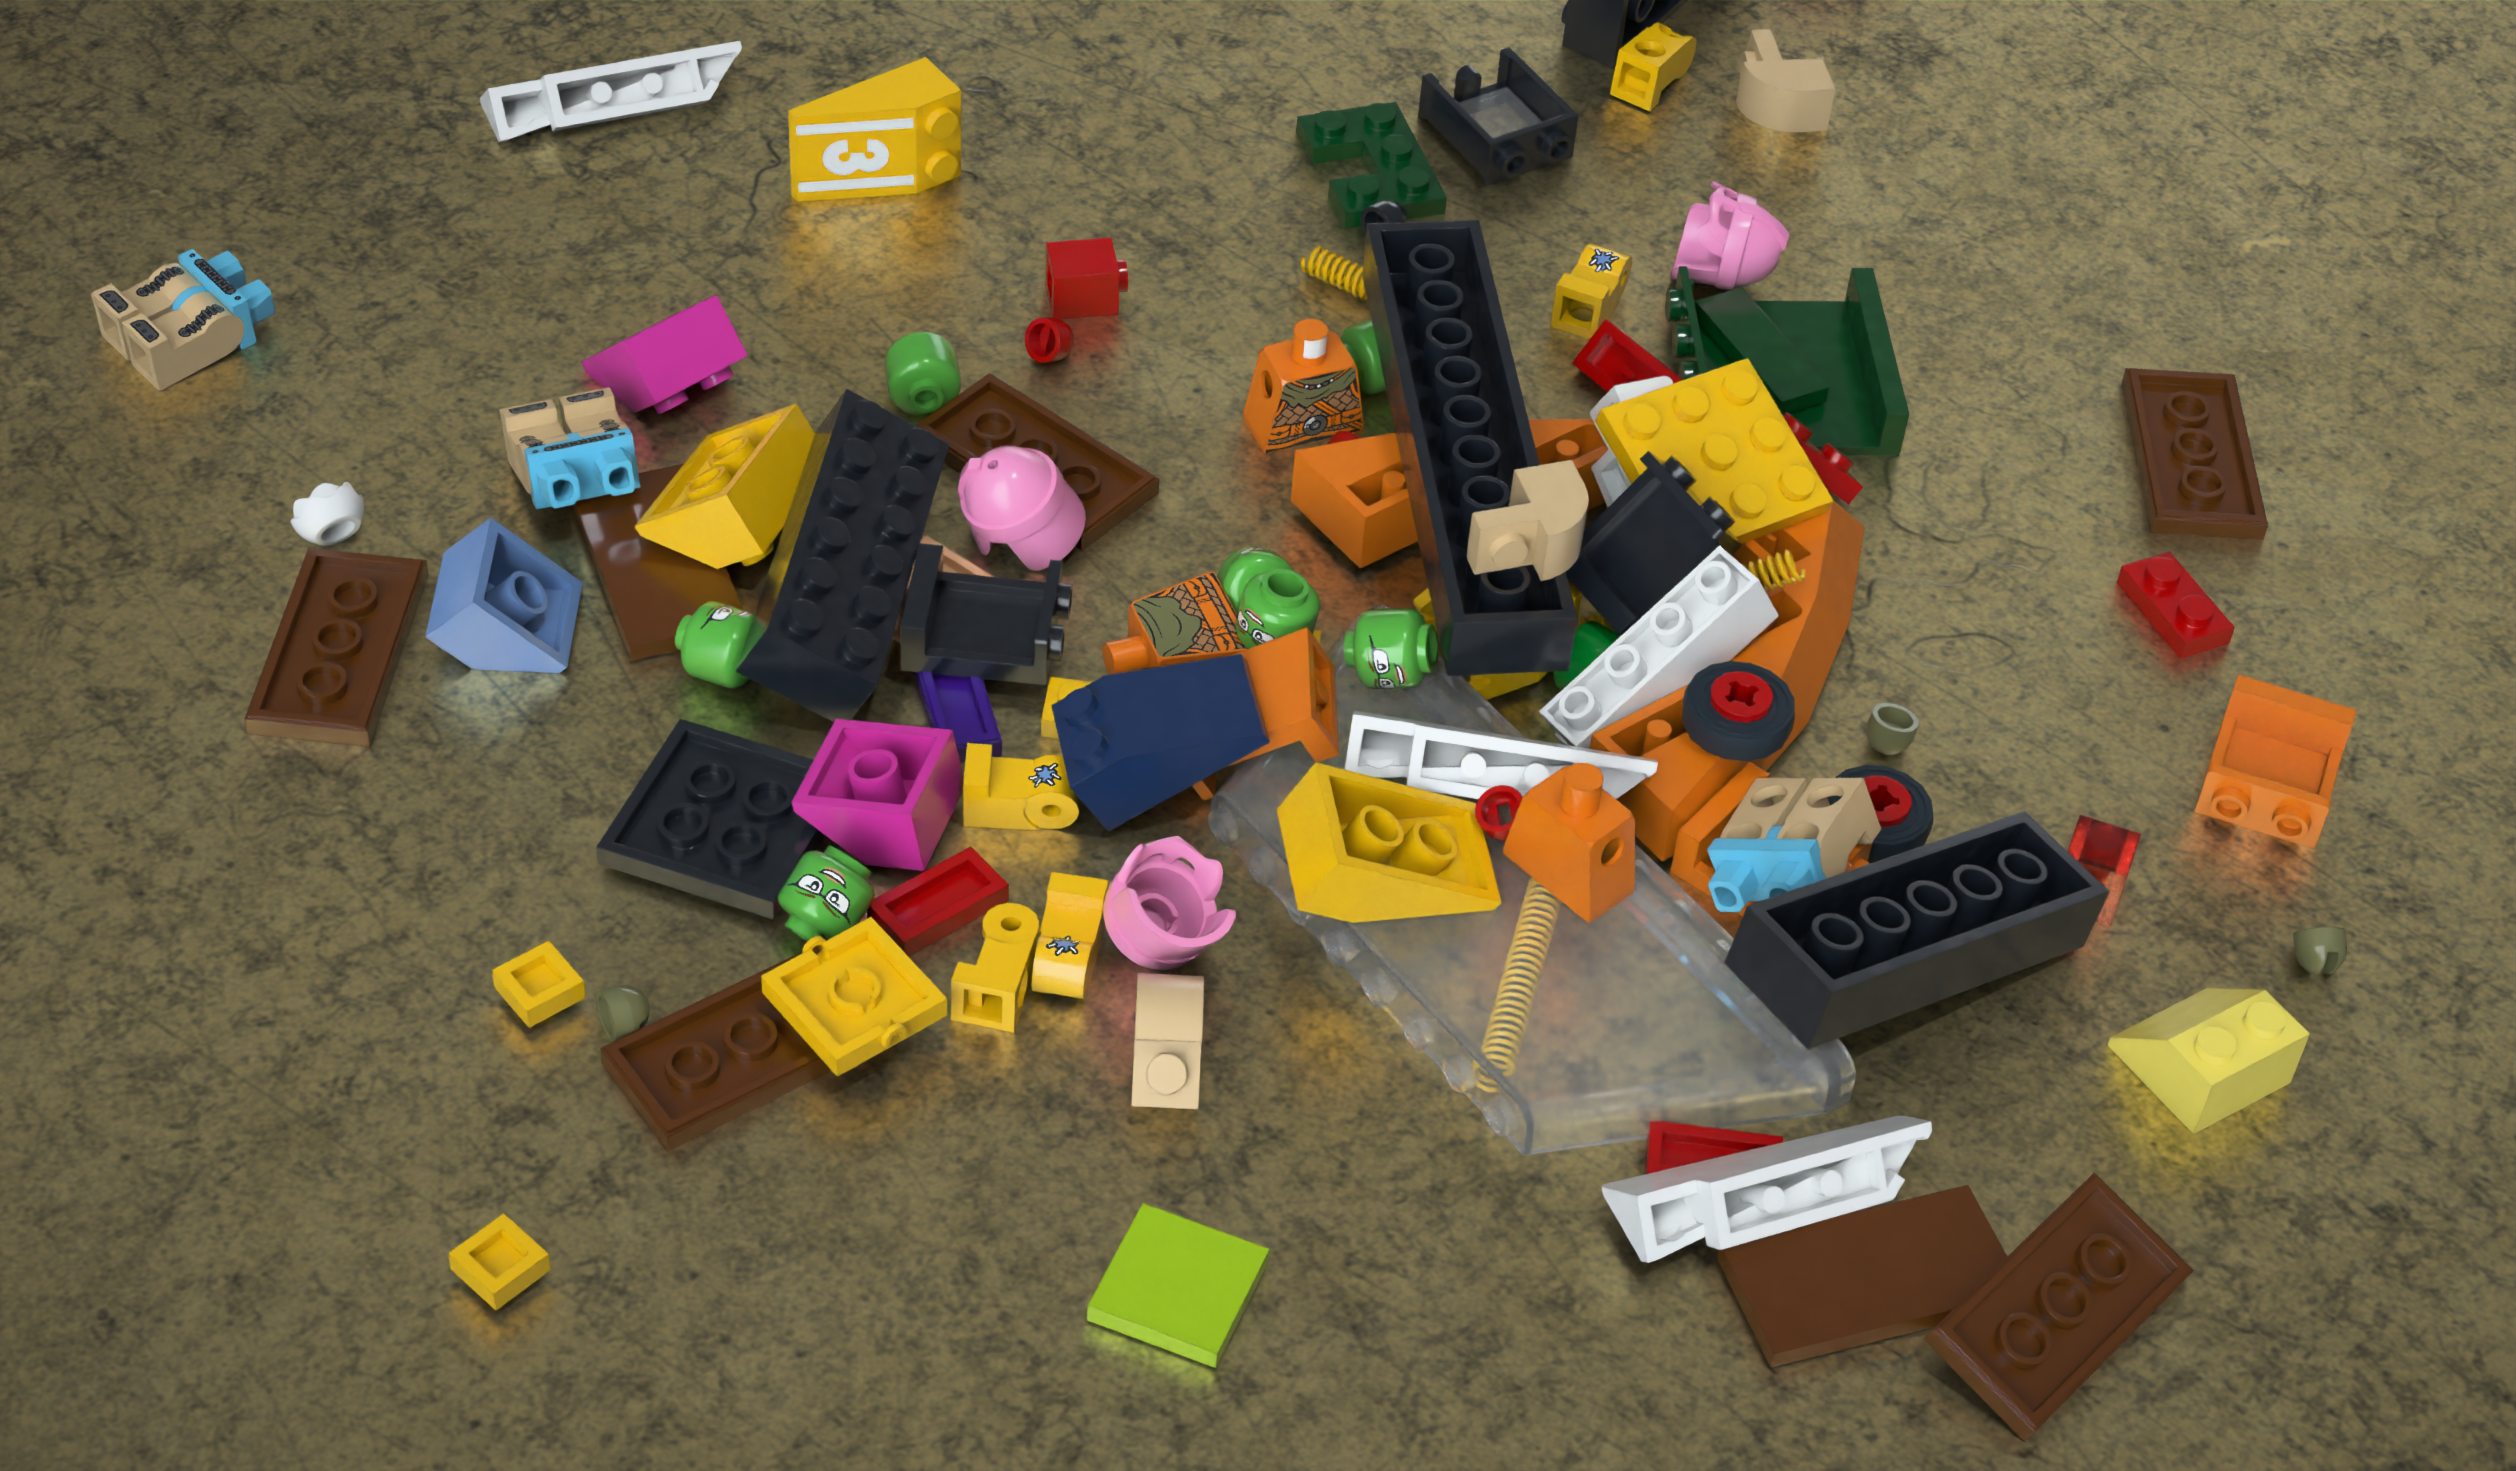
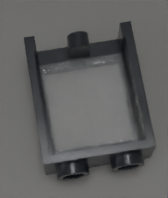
(1504, 125)

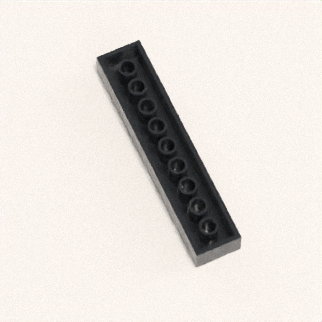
(1460, 441)

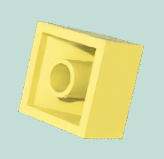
(2214, 1053)

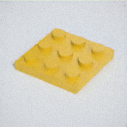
(1729, 440)

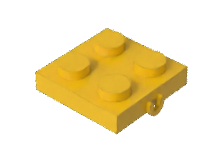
(853, 995)

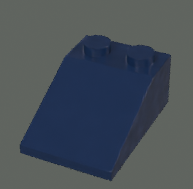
(1156, 733)

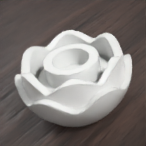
(328, 514)

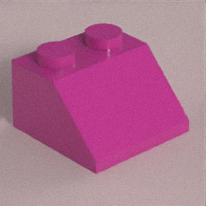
(670, 357)
(883, 791)

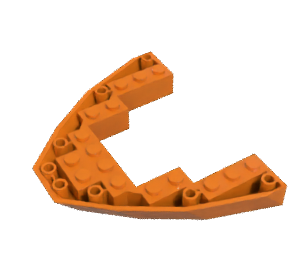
(1363, 506)

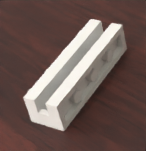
(1690, 628)

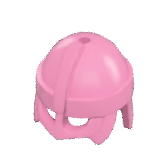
(1730, 241)
(1021, 501)
(1163, 908)

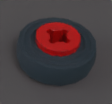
(1738, 711)
(1900, 806)

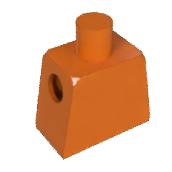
(1575, 841)

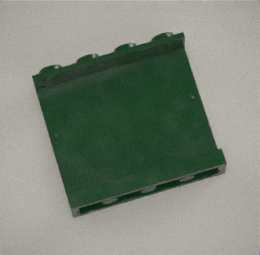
(1840, 341)

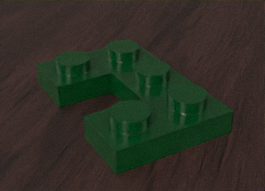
(1389, 152)

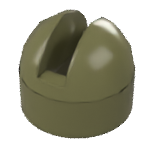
(1891, 728)
(2320, 949)
(622, 1010)

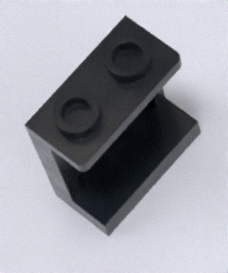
(1648, 542)
(982, 622)

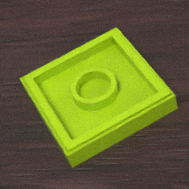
(1178, 1285)

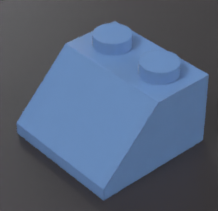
(503, 604)

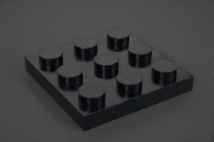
(714, 820)

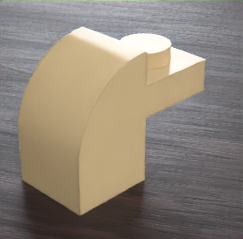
(1781, 92)
(1537, 528)
(1167, 1041)

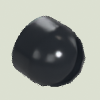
(1383, 212)

